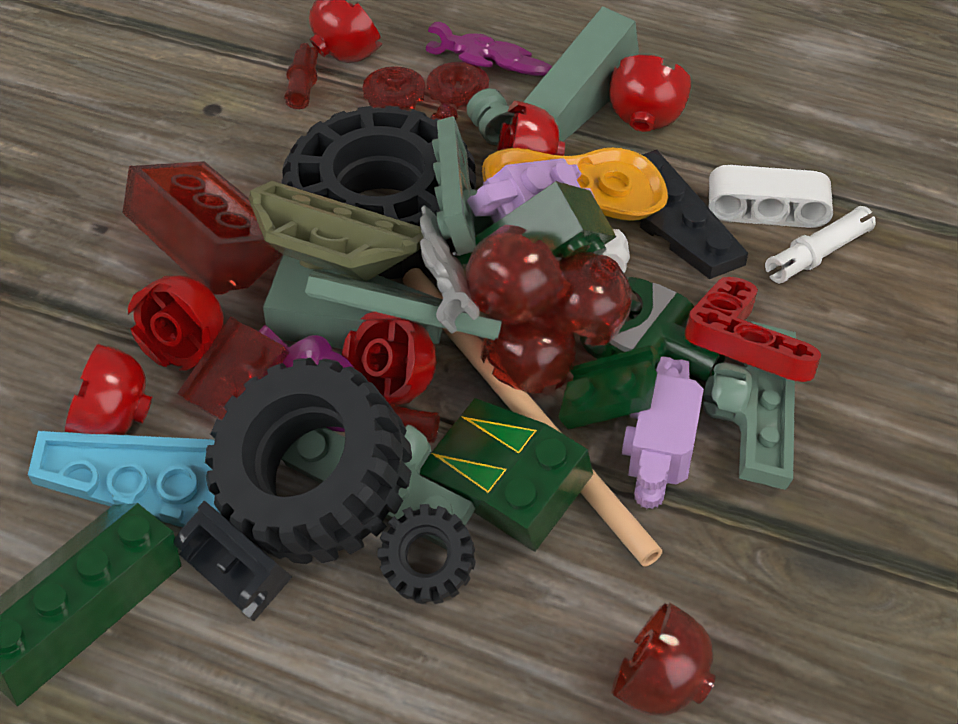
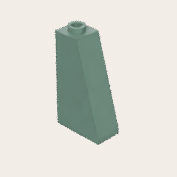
(582, 75)
(297, 316)

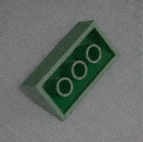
(80, 595)

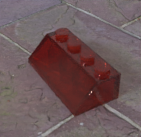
(199, 223)

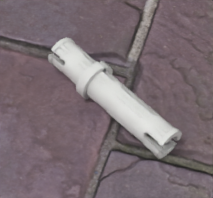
(808, 251)

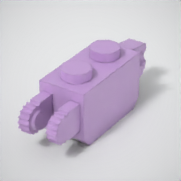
(518, 184)
(664, 434)

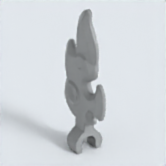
(447, 271)

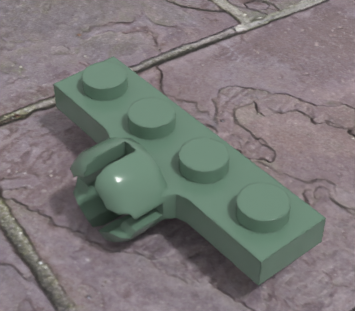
(452, 174)
(765, 414)
(320, 452)

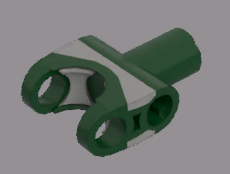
(659, 322)

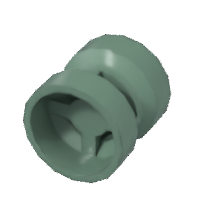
(488, 111)

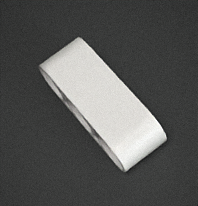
(770, 196)

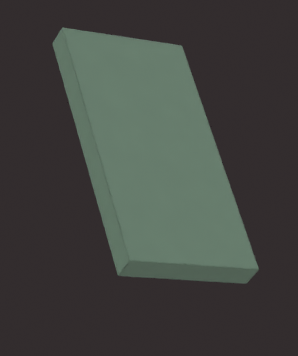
(393, 302)

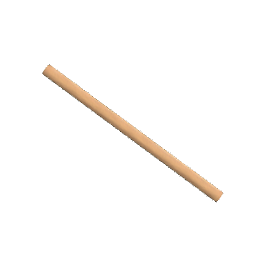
(518, 401)

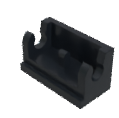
(230, 561)

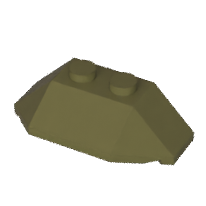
(331, 232)

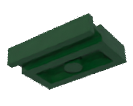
(610, 387)

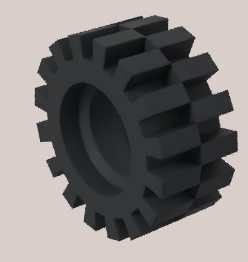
(404, 532)

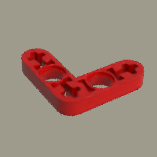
(721, 327)

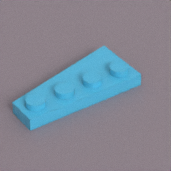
(108, 469)

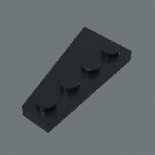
(692, 227)

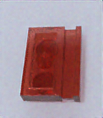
(228, 364)

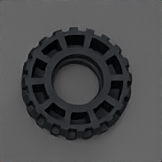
(371, 152)

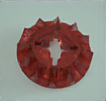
(444, 77)
(394, 79)

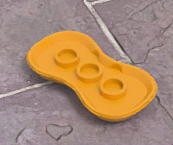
(620, 179)

